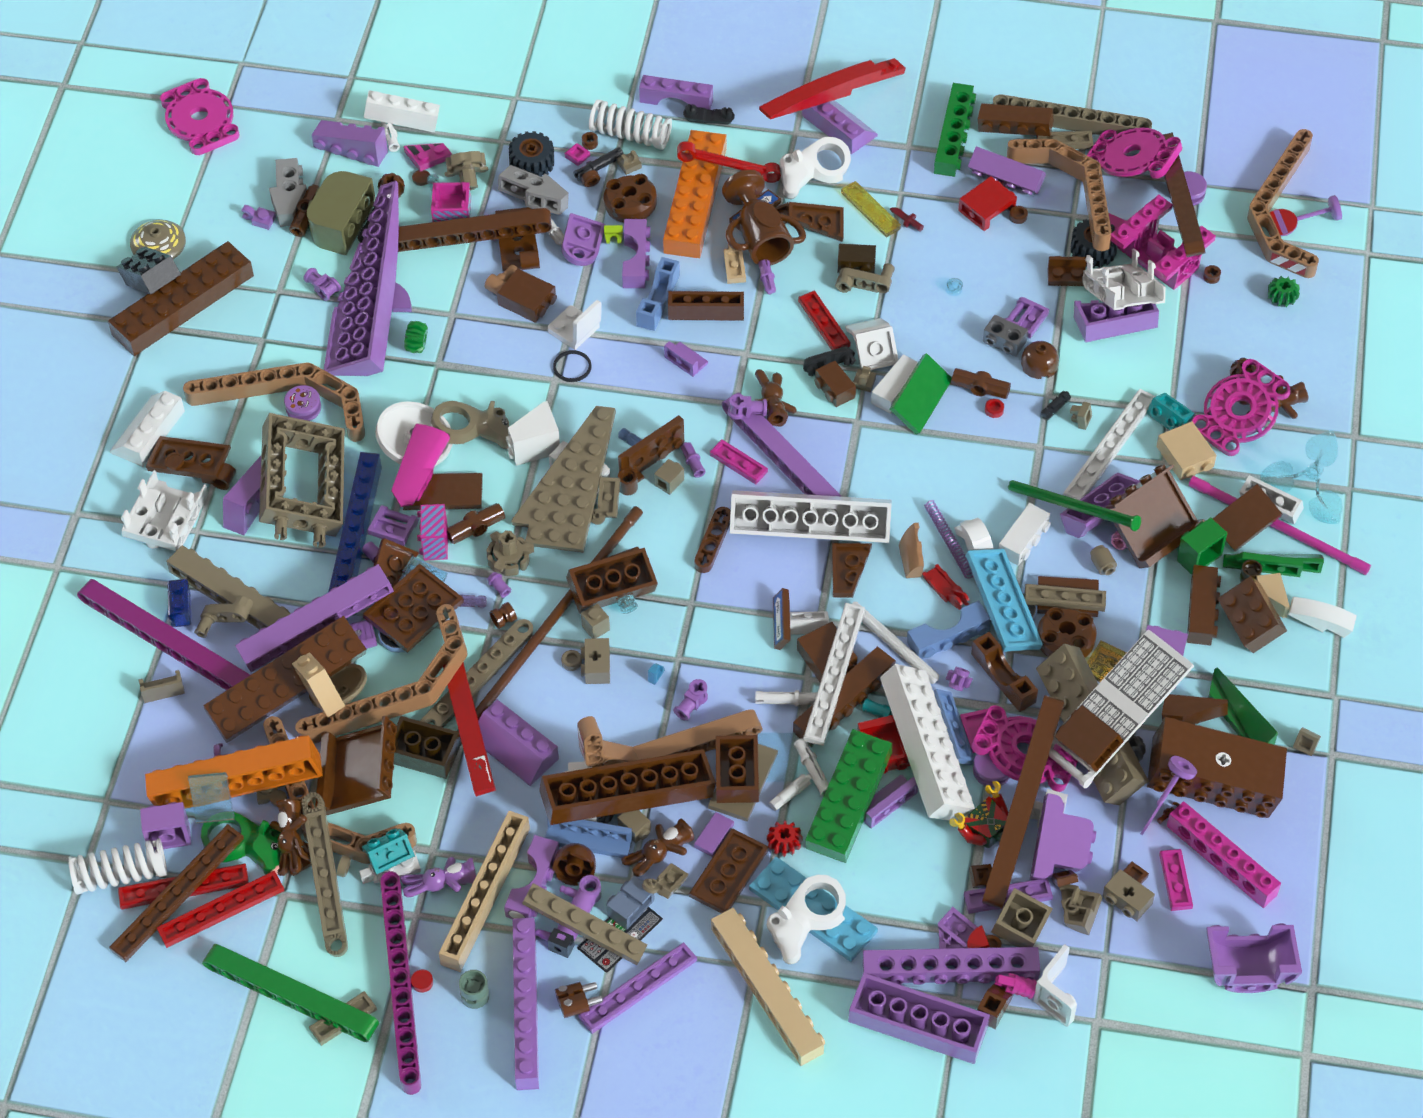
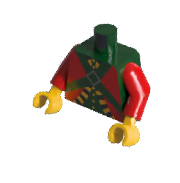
(986, 821)

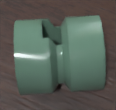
(474, 989)

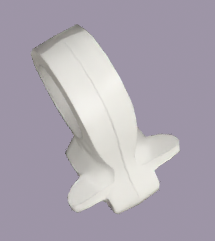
(803, 165)
(794, 921)

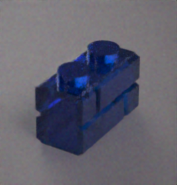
(179, 603)

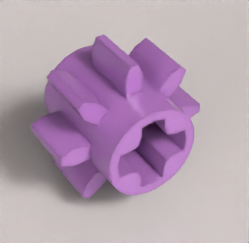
(959, 678)

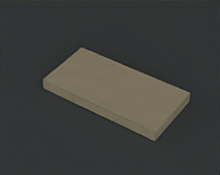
(742, 811)

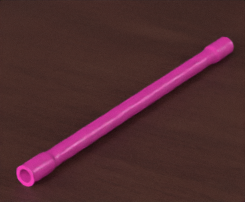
(1353, 562)

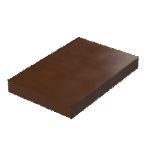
(1247, 517)
(1091, 584)

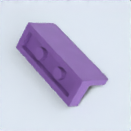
(890, 799)

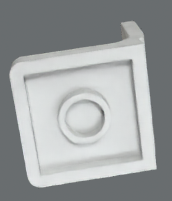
(575, 326)
(874, 343)
(1051, 998)

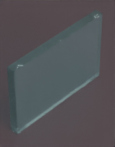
(785, 763)
(211, 797)

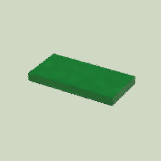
(921, 394)

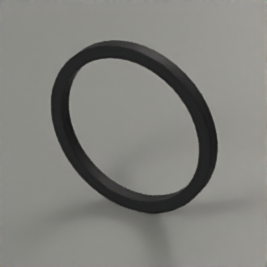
(572, 379)

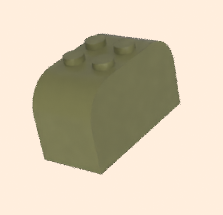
(340, 210)

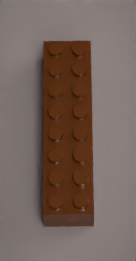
(181, 298)
(278, 681)
(627, 786)

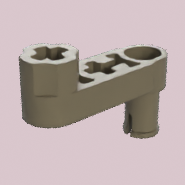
(864, 280)
(223, 613)

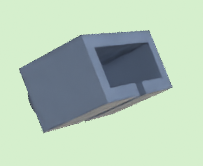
(630, 903)

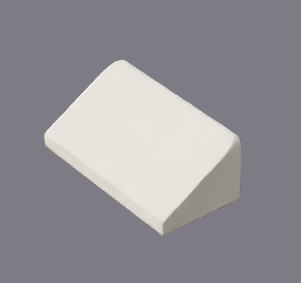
(807, 621)

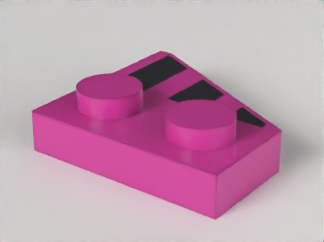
(427, 155)

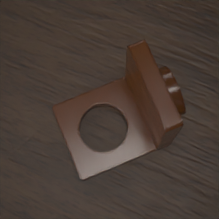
(304, 854)

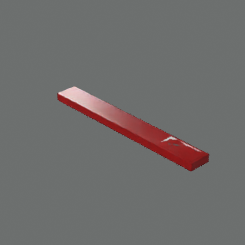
(470, 733)

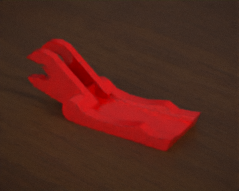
(945, 587)

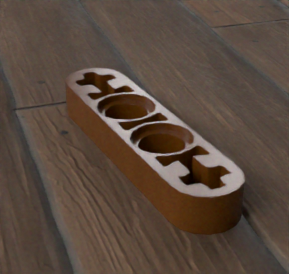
(715, 540)

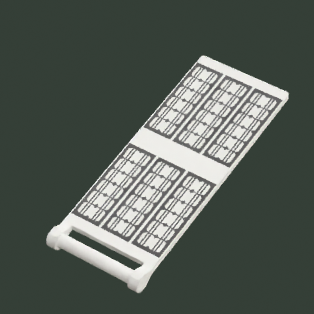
(1130, 694)

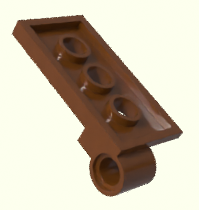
(526, 259)
(647, 452)
(210, 472)

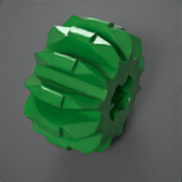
(1283, 291)
(415, 337)

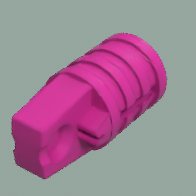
(1017, 985)

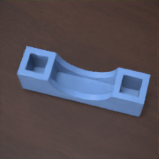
(652, 308)
(927, 641)

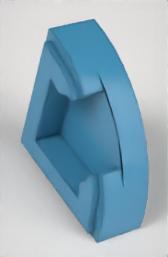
(655, 673)

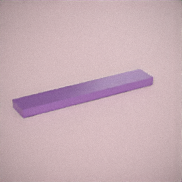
(638, 987)

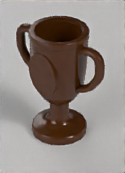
(759, 221)

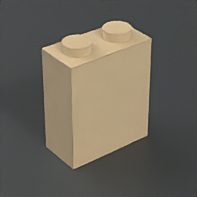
(1186, 451)
(318, 684)

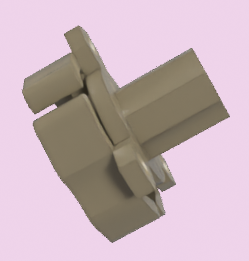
(466, 165)
(507, 552)

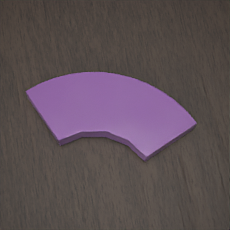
(401, 300)

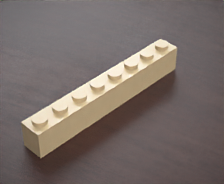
(484, 891)
(767, 986)

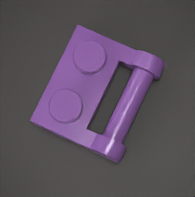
(1031, 318)
(390, 529)

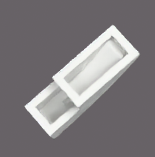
(1322, 616)

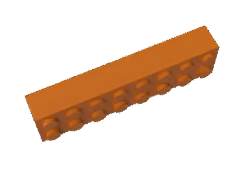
(694, 198)
(246, 770)

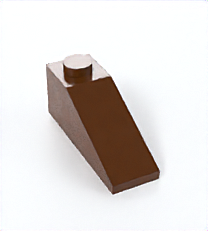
(1193, 709)

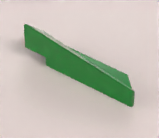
(1277, 563)
(1241, 713)

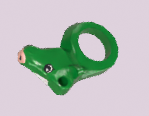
(258, 842)

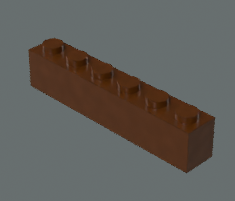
(855, 689)

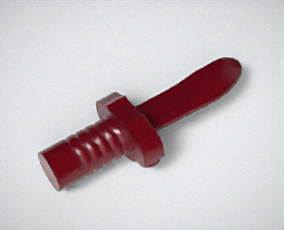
(908, 219)

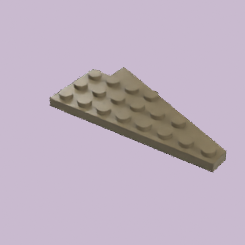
(564, 499)

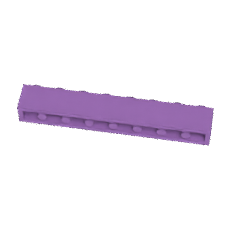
(308, 620)
(525, 1004)

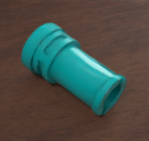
(876, 708)

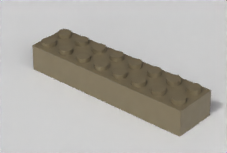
(1071, 680)

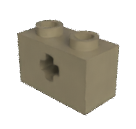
(596, 661)
(1128, 895)

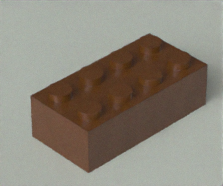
(611, 579)

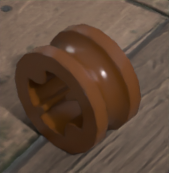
(590, 136)
(1208, 276)

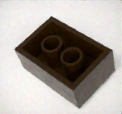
(425, 747)

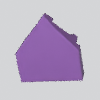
(954, 930)

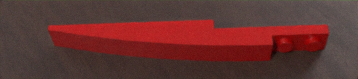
(831, 87)

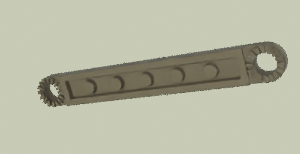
(483, 670)
(324, 875)

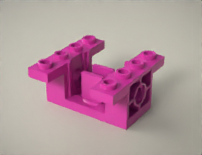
(1141, 234)

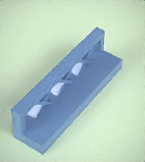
(954, 726)
(604, 842)

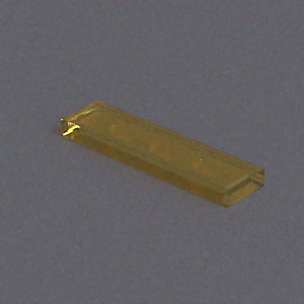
(871, 209)

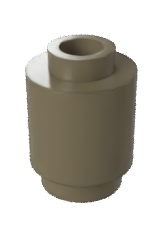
(1103, 560)

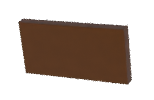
(453, 490)
(728, 871)

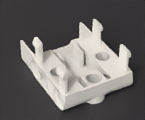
(1124, 284)
(162, 514)

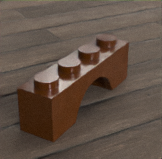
(1016, 688)

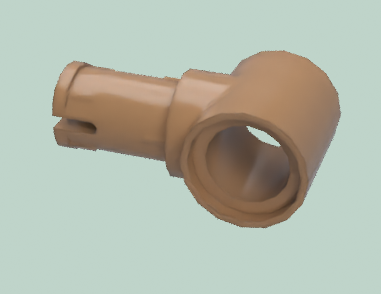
(494, 283)

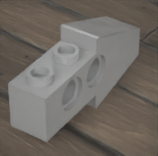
(533, 189)
(288, 190)

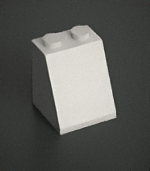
(533, 436)

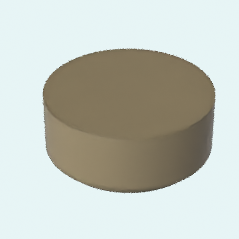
(571, 660)
(343, 866)

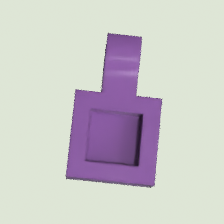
(261, 218)

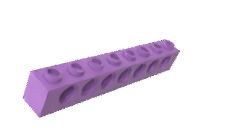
(959, 958)

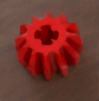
(790, 843)

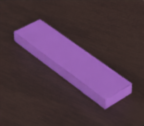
(1036, 889)

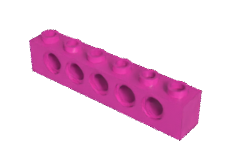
(1223, 854)

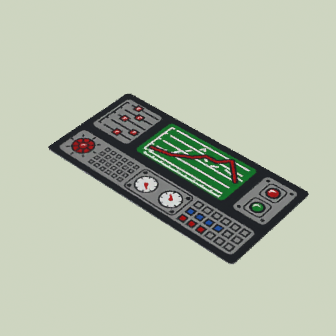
(639, 929)

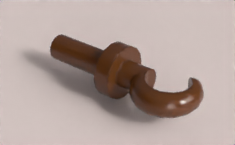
(1166, 812)

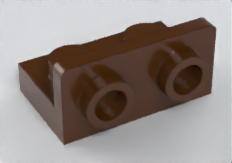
(1066, 271)

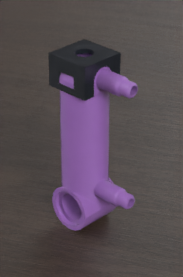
(562, 939)

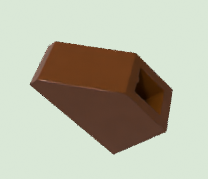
(995, 1003)

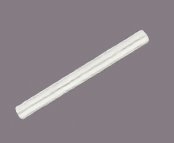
(897, 645)

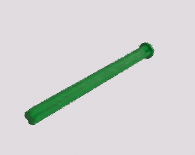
(1110, 515)

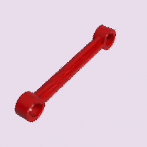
(727, 161)

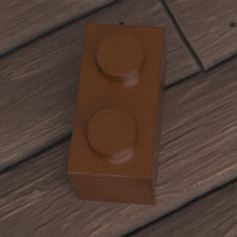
(835, 384)

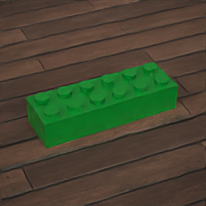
(848, 796)

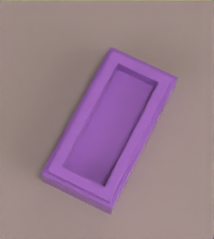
(714, 834)

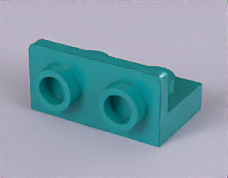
(1169, 411)
(388, 850)

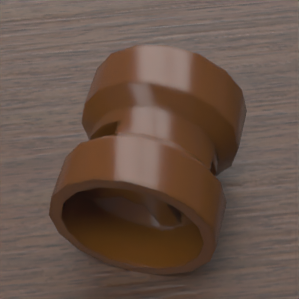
(503, 615)

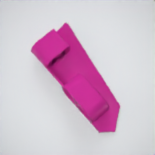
(418, 463)

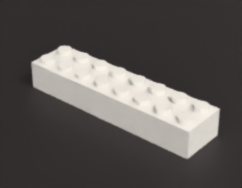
(810, 516)
(926, 742)

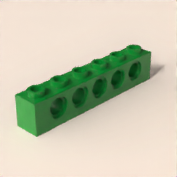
(954, 128)

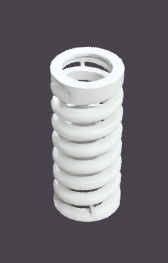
(658, 142)
(83, 883)

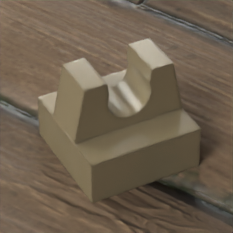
(629, 162)
(864, 379)
(1081, 414)
(1306, 741)

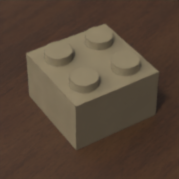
(1021, 919)

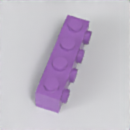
(1006, 170)

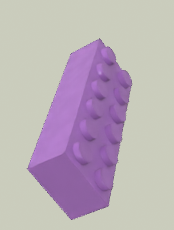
(919, 1018)

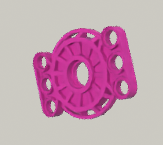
(199, 131)
(1149, 158)
(1241, 388)
(1004, 741)

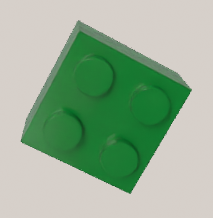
(1201, 545)

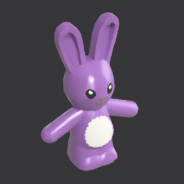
(436, 878)

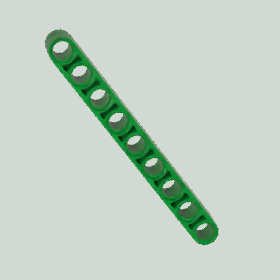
(290, 992)

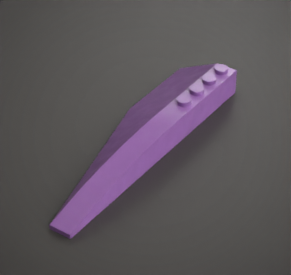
(365, 307)

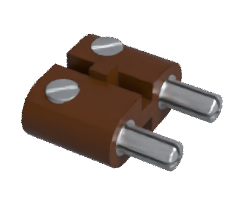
(573, 998)

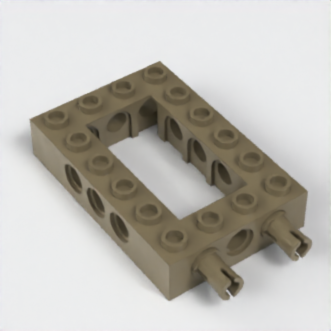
(319, 517)

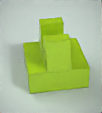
(613, 231)

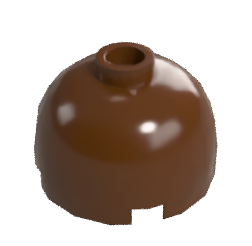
(1040, 359)
(574, 863)

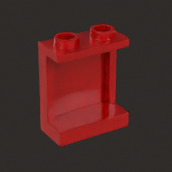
(986, 202)
(886, 729)

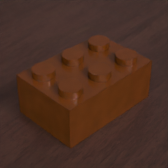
(1252, 614)
(737, 769)

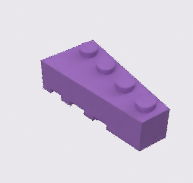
(351, 141)
(1100, 321)
(243, 501)

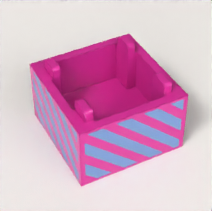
(450, 201)
(433, 532)

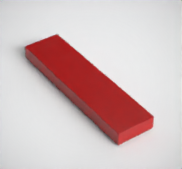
(823, 321)

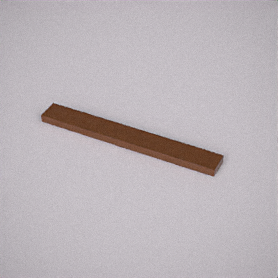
(176, 893)

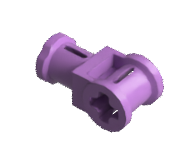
(323, 284)
(745, 407)
(693, 698)

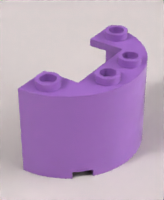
(1254, 961)

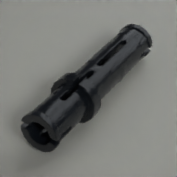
(599, 163)

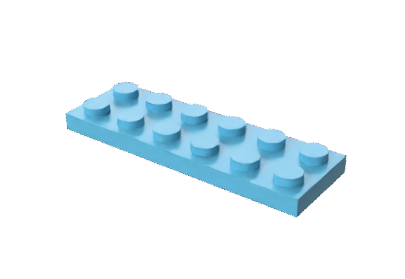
(1004, 600)
(779, 883)

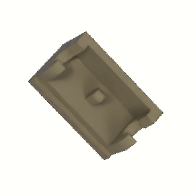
(162, 688)

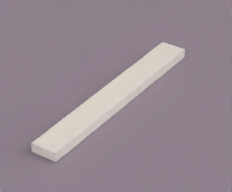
(1109, 446)
(834, 674)

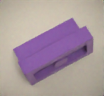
(684, 358)

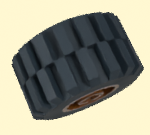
(532, 153)
(1082, 245)

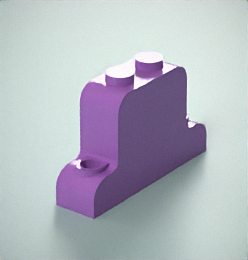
(1061, 840)

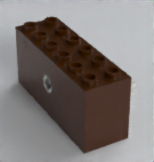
(1229, 767)

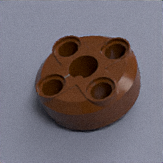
(630, 197)
(1067, 627)

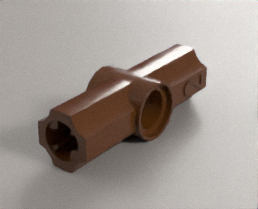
(300, 222)
(981, 383)
(475, 523)

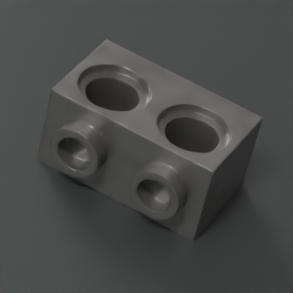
(1005, 335)

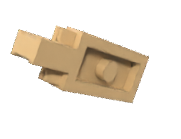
(734, 266)

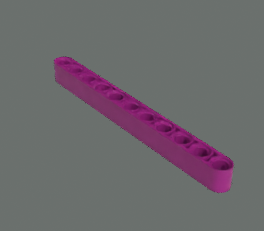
(161, 635)
(404, 989)

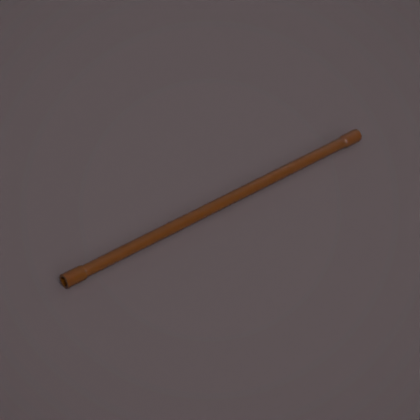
(628, 522)

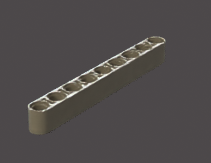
(1080, 118)

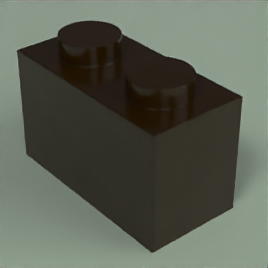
(857, 257)

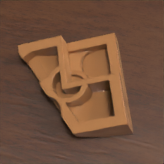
(911, 552)

